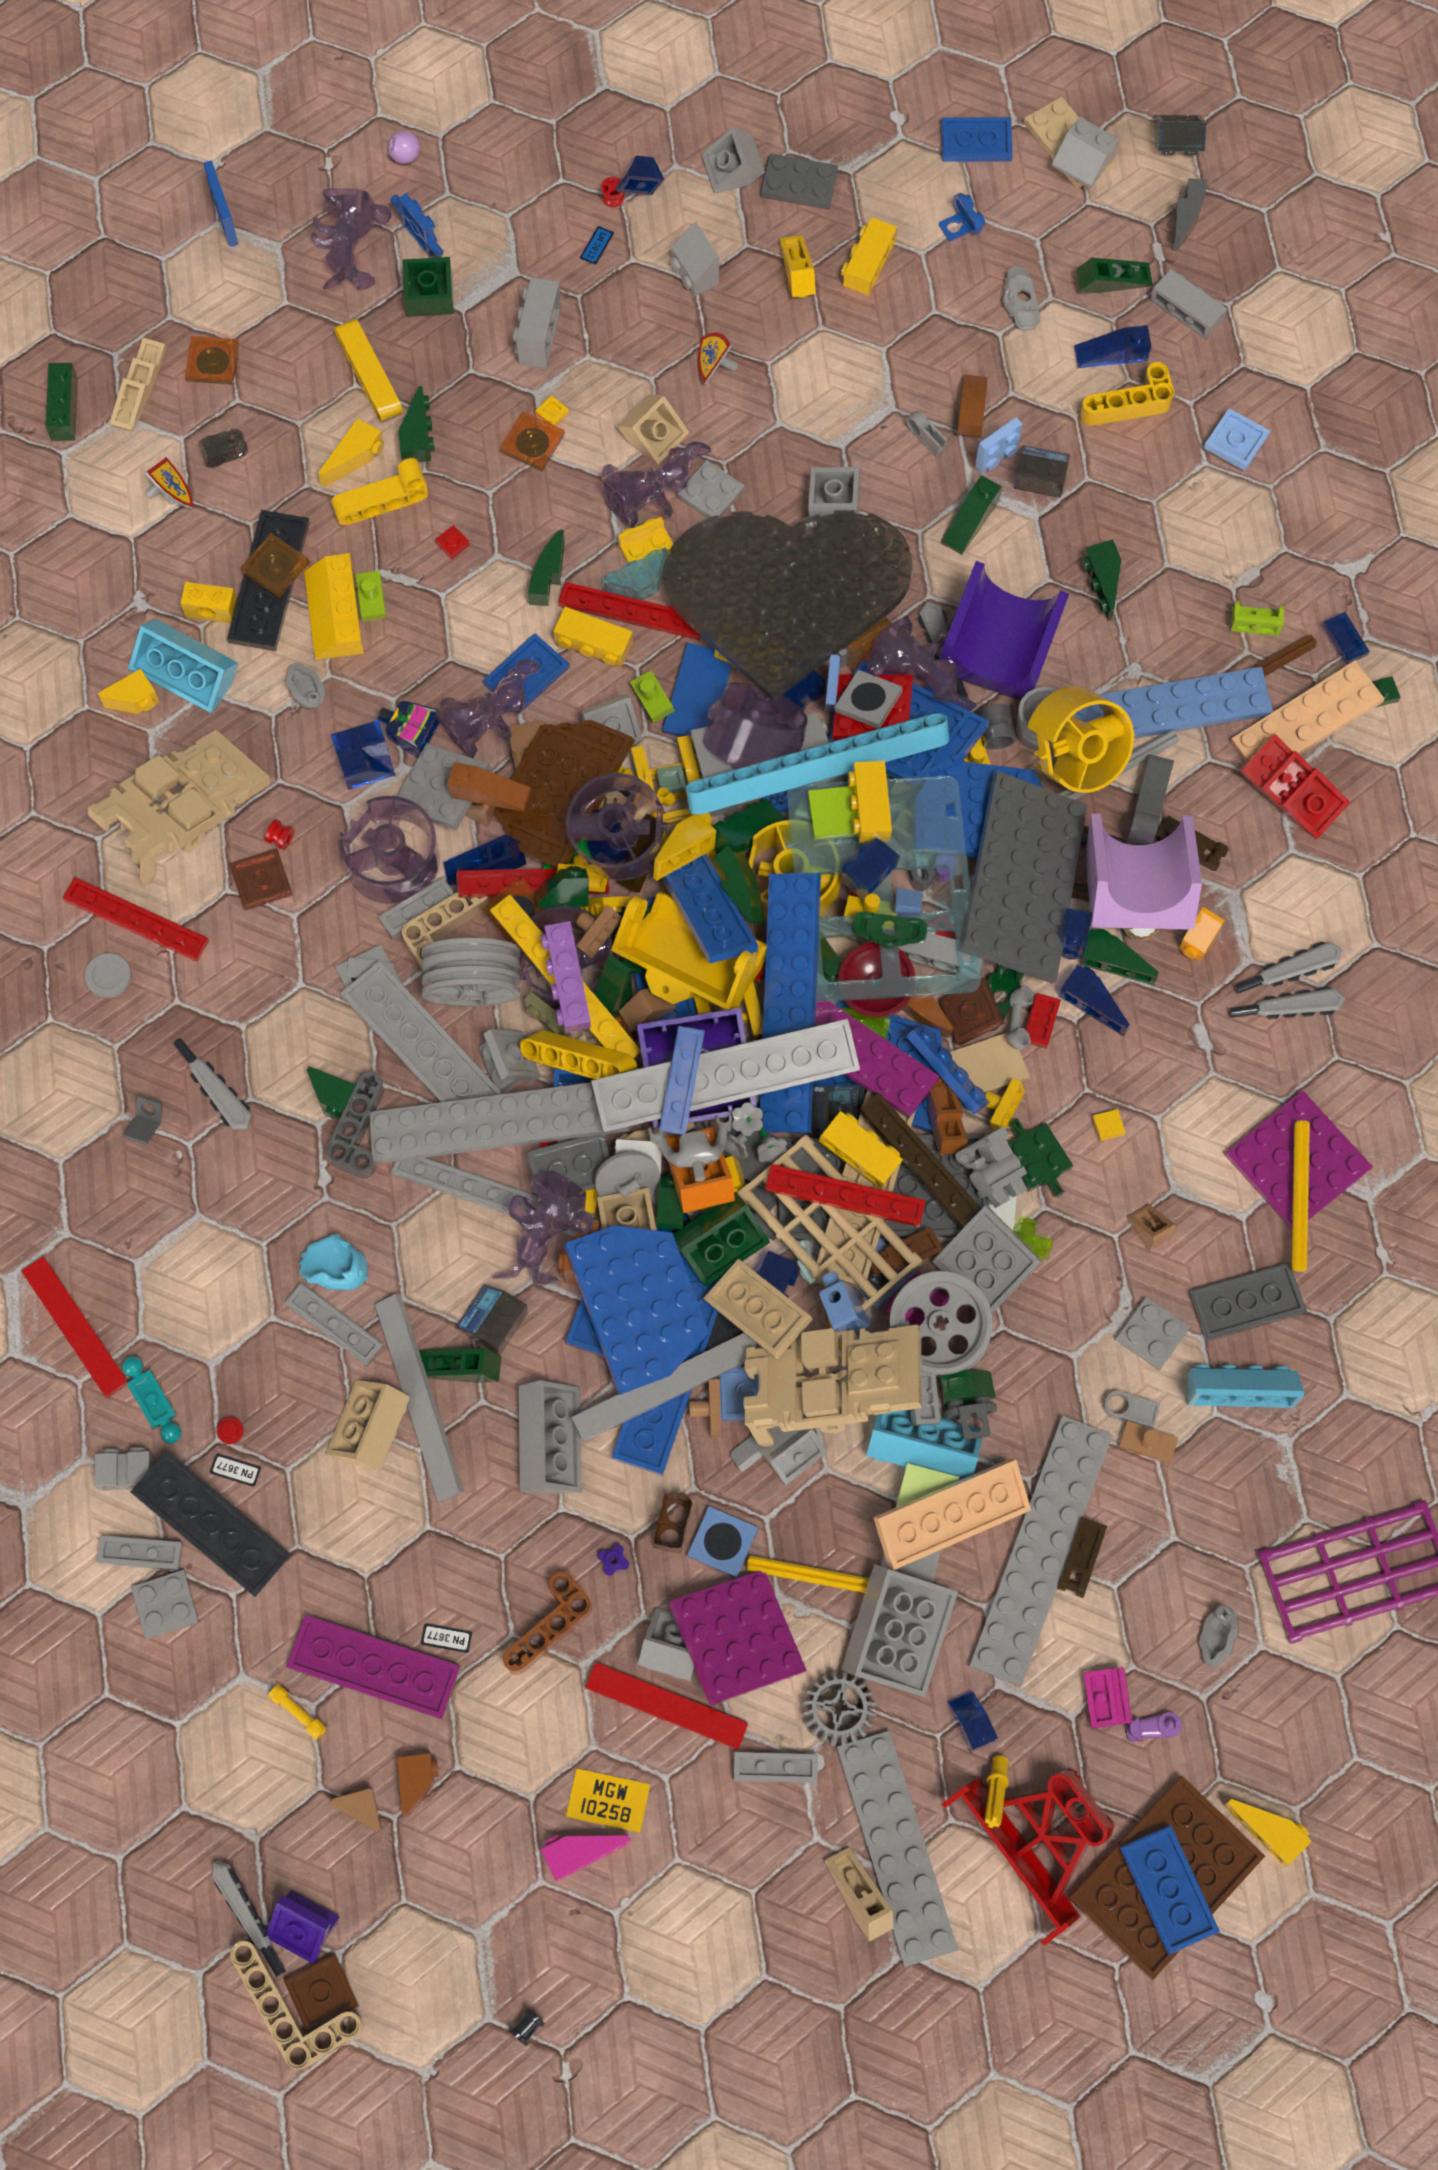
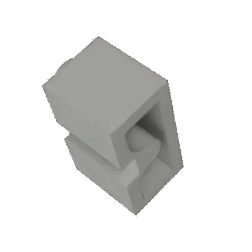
(121, 1471)

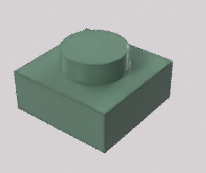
(672, 779)

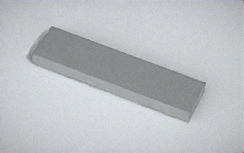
(334, 1324)

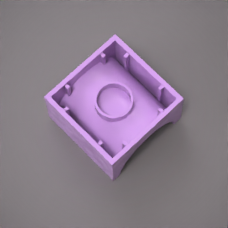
(1143, 883)

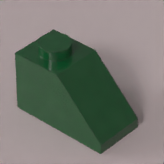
(565, 888)
(331, 1092)
(669, 1208)
(966, 1386)

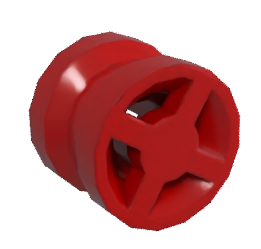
(608, 189)
(279, 834)

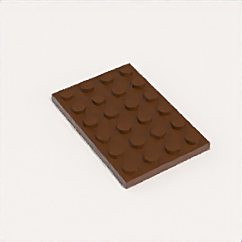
(1214, 1850)

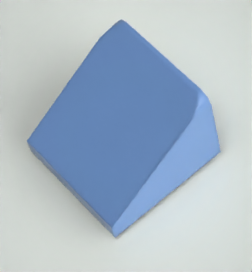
(908, 902)

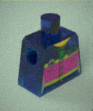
(410, 726)

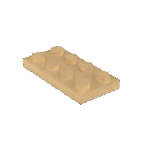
(1050, 127)
(758, 1309)

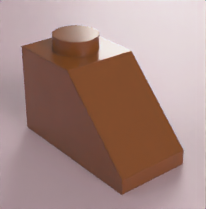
(415, 1779)

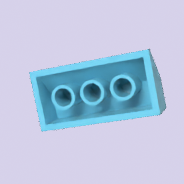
(182, 665)
(1244, 1387)
(929, 1446)

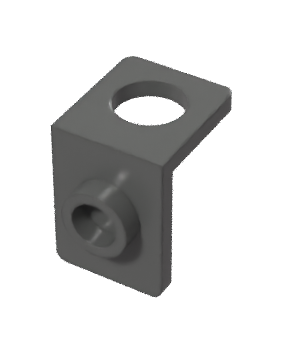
(144, 1123)

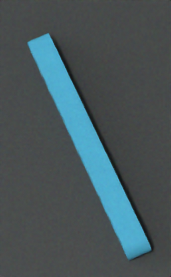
(816, 763)

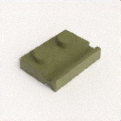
(544, 1014)

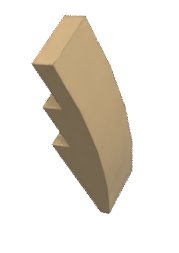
(138, 385)

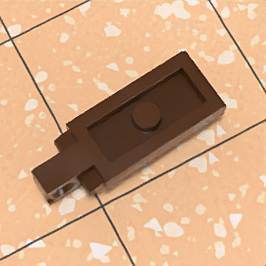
(922, 1243)

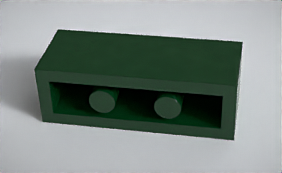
(61, 402)
(744, 825)

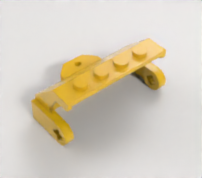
(675, 960)

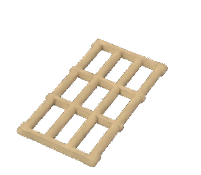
(837, 1254)

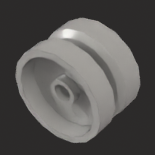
(1027, 707)

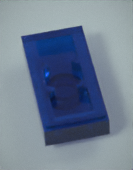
(1346, 638)

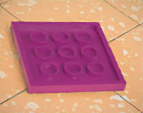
(1268, 1158)
(737, 1637)

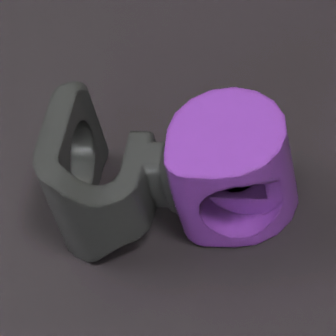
(919, 884)

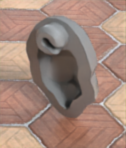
(305, 686)
(1219, 1635)

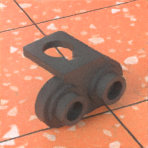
(980, 1409)

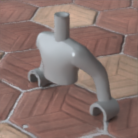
(694, 1148)

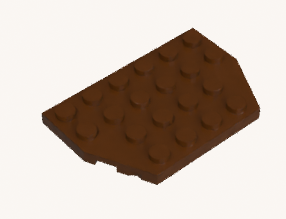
(555, 768)

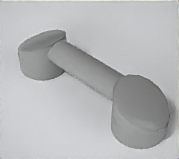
(1019, 999)

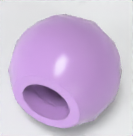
(404, 147)

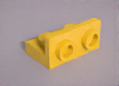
(640, 541)
(597, 905)

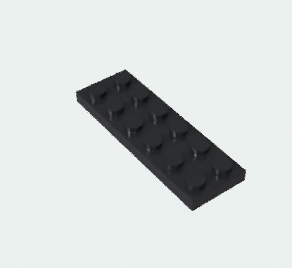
(258, 612)
(210, 1523)

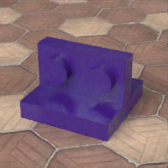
(301, 1926)

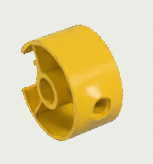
(1087, 752)
(778, 835)

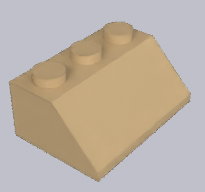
(368, 1424)

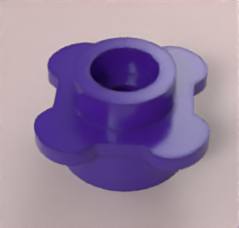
(620, 1564)

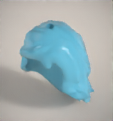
(334, 1264)

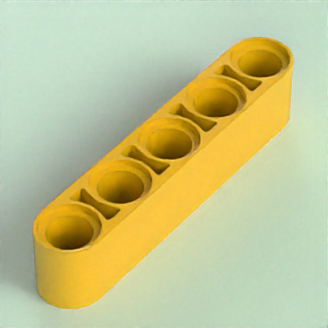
(368, 370)
(575, 1055)

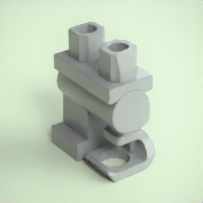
(995, 1168)

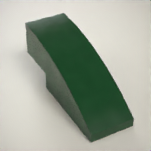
(547, 570)
(741, 883)

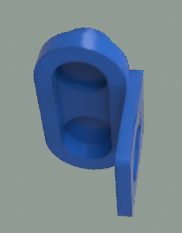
(971, 221)

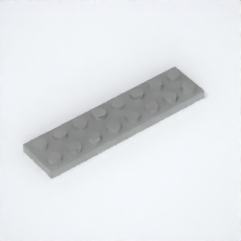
(416, 1037)
(897, 1848)

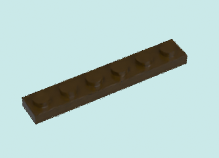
(920, 1160)

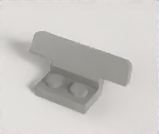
(788, 1456)

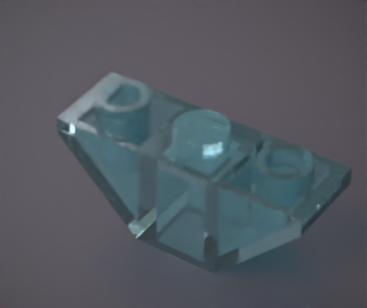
(638, 578)

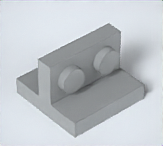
(616, 714)
(505, 1060)

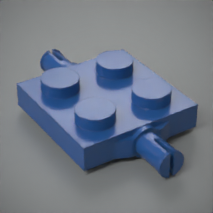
(417, 224)

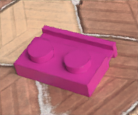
(1108, 1697)

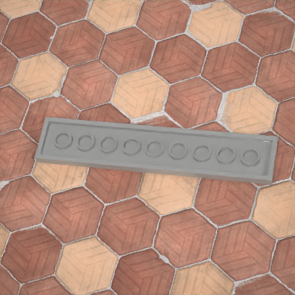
(731, 1074)
(485, 1123)
(1040, 1551)

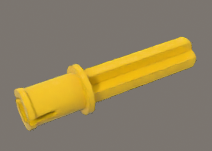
(997, 1784)

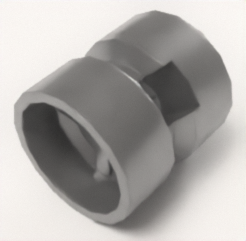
(1000, 730)

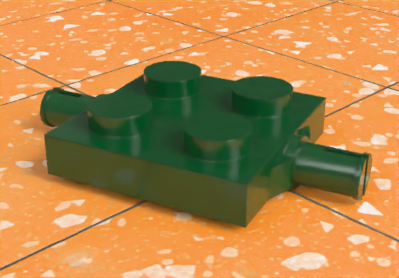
(1040, 1156)

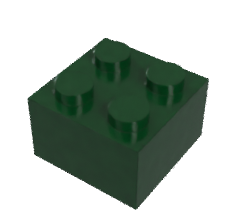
(428, 286)

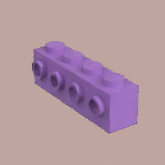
(567, 976)

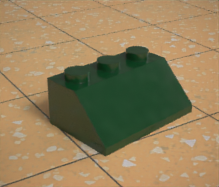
(720, 1239)

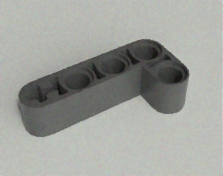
(1150, 800)
(360, 1121)

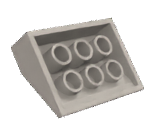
(899, 1631)

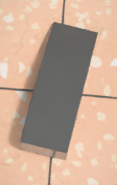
(1188, 211)

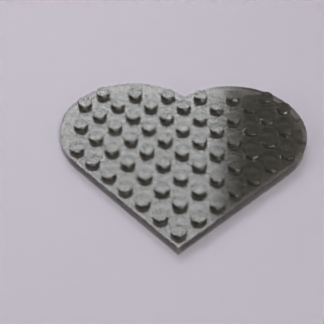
(786, 594)

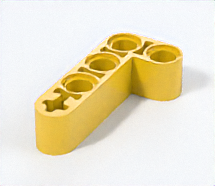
(1098, 407)
(383, 495)

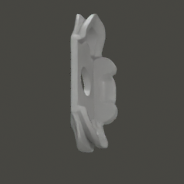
(1024, 312)

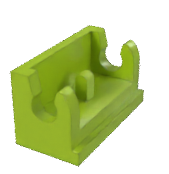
(1257, 620)

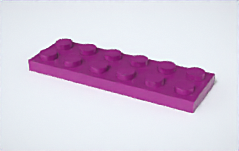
(882, 1065)
(373, 1667)

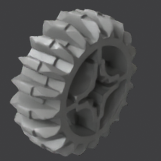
(825, 1706)

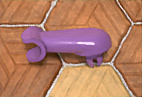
(1158, 1726)

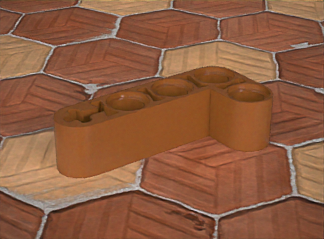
(544, 1628)

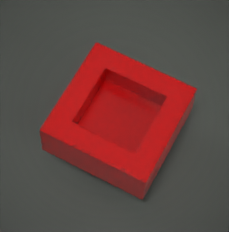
(452, 542)

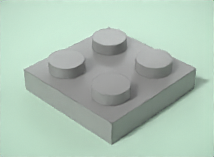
(711, 491)
(1152, 1333)
(165, 1605)

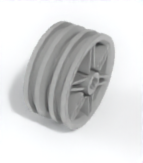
(471, 972)

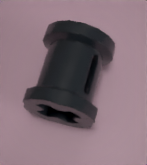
(526, 2026)

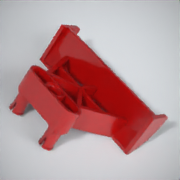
(1092, 1830)

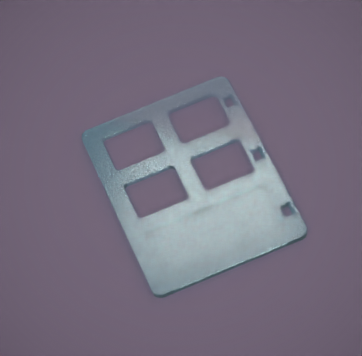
(923, 840)

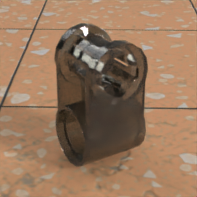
(222, 448)

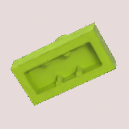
(370, 596)
(652, 696)

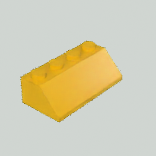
(333, 607)

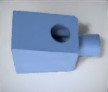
(842, 1305)

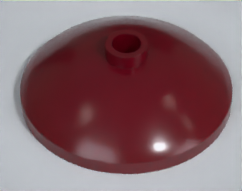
(865, 964)

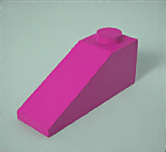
(576, 1852)

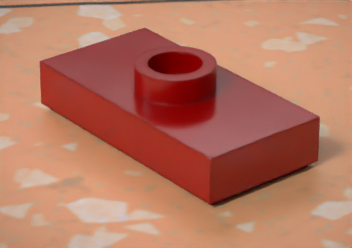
(1042, 1019)

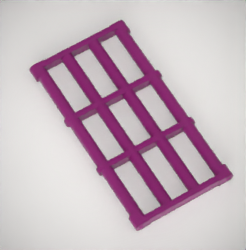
(1328, 1567)

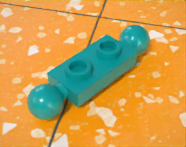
(151, 1399)

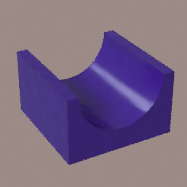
(1000, 636)
(721, 1030)

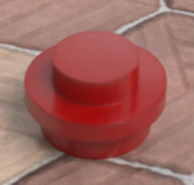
(230, 1430)

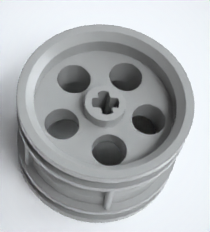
(961, 1293)

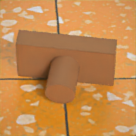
(597, 930)
(710, 1408)
(1148, 1442)

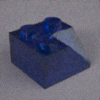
(363, 755)

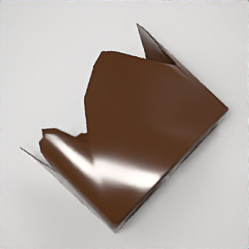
(668, 1500)

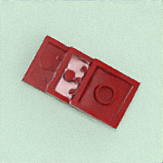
(1294, 786)

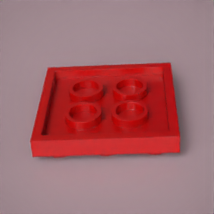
(847, 727)

